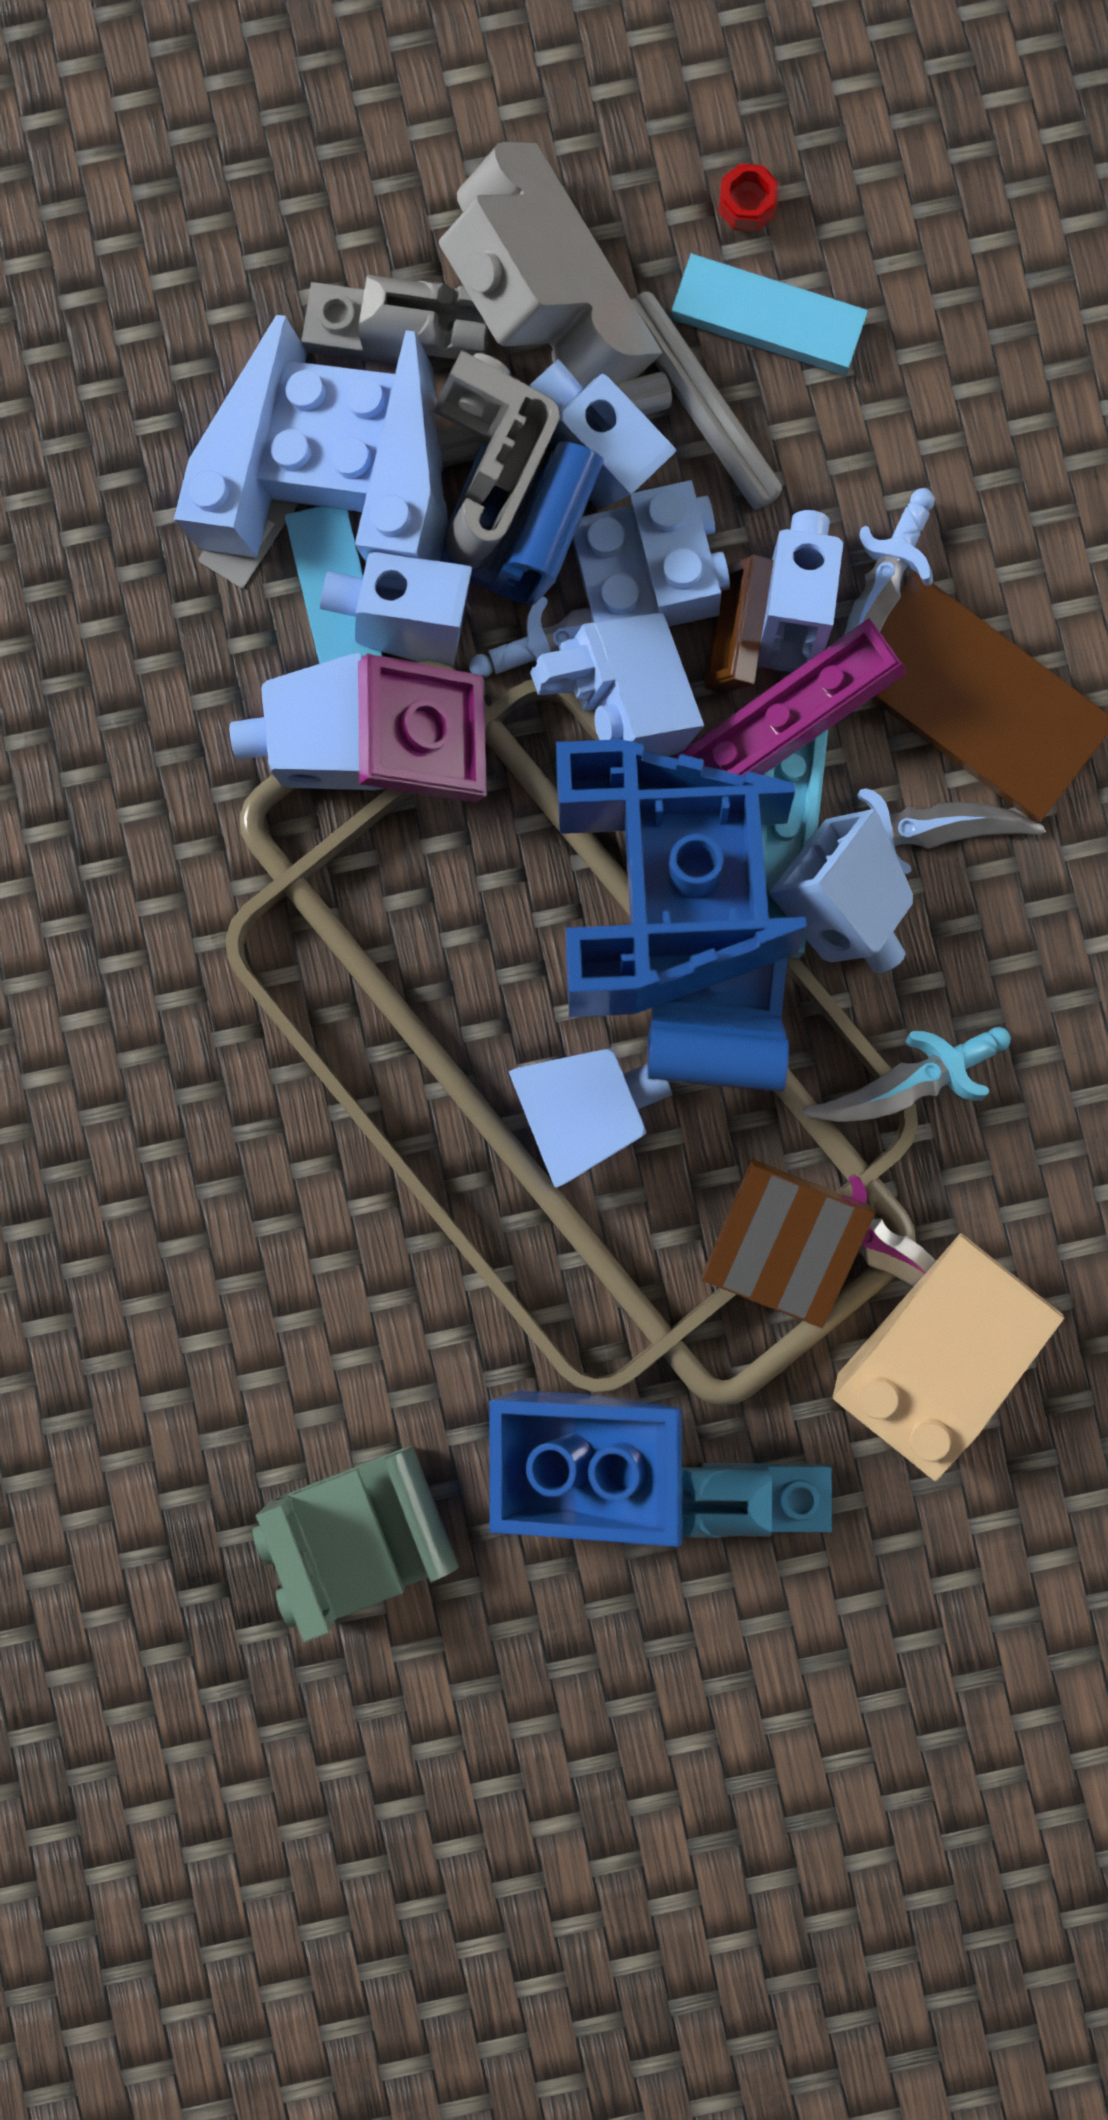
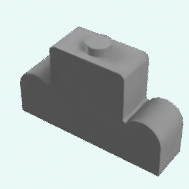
(541, 270)

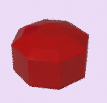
(748, 197)

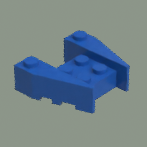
(689, 870)

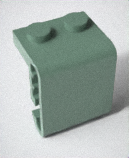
(353, 1541)

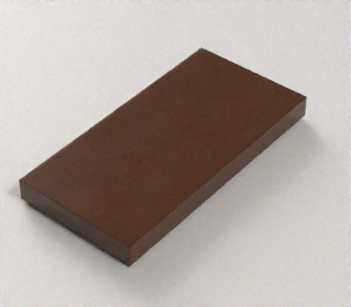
(986, 701)

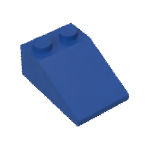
(585, 1468)

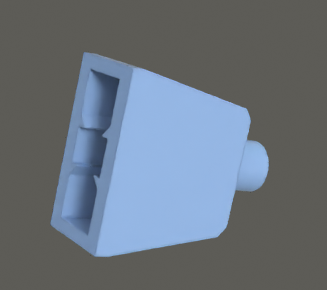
(617, 431)
(801, 593)
(403, 605)
(308, 727)
(848, 891)
(584, 1109)

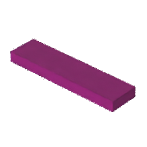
(802, 704)

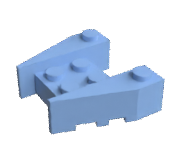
(320, 441)

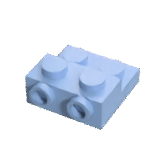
(652, 557)

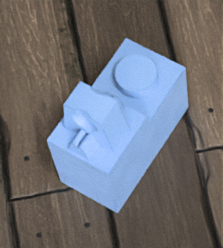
(630, 679)

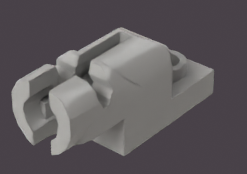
(373, 320)

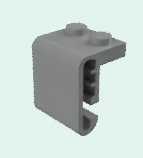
(518, 429)

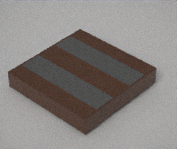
(788, 1243)

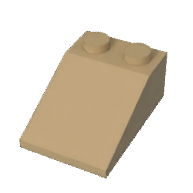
(946, 1357)

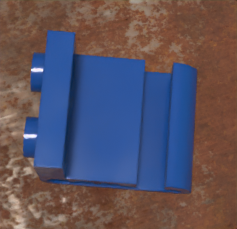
(541, 528)
(723, 1034)

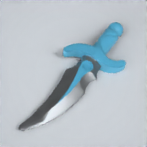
(911, 1081)

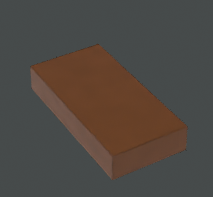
(739, 626)

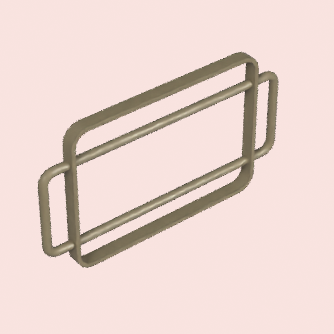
(666, 1341)

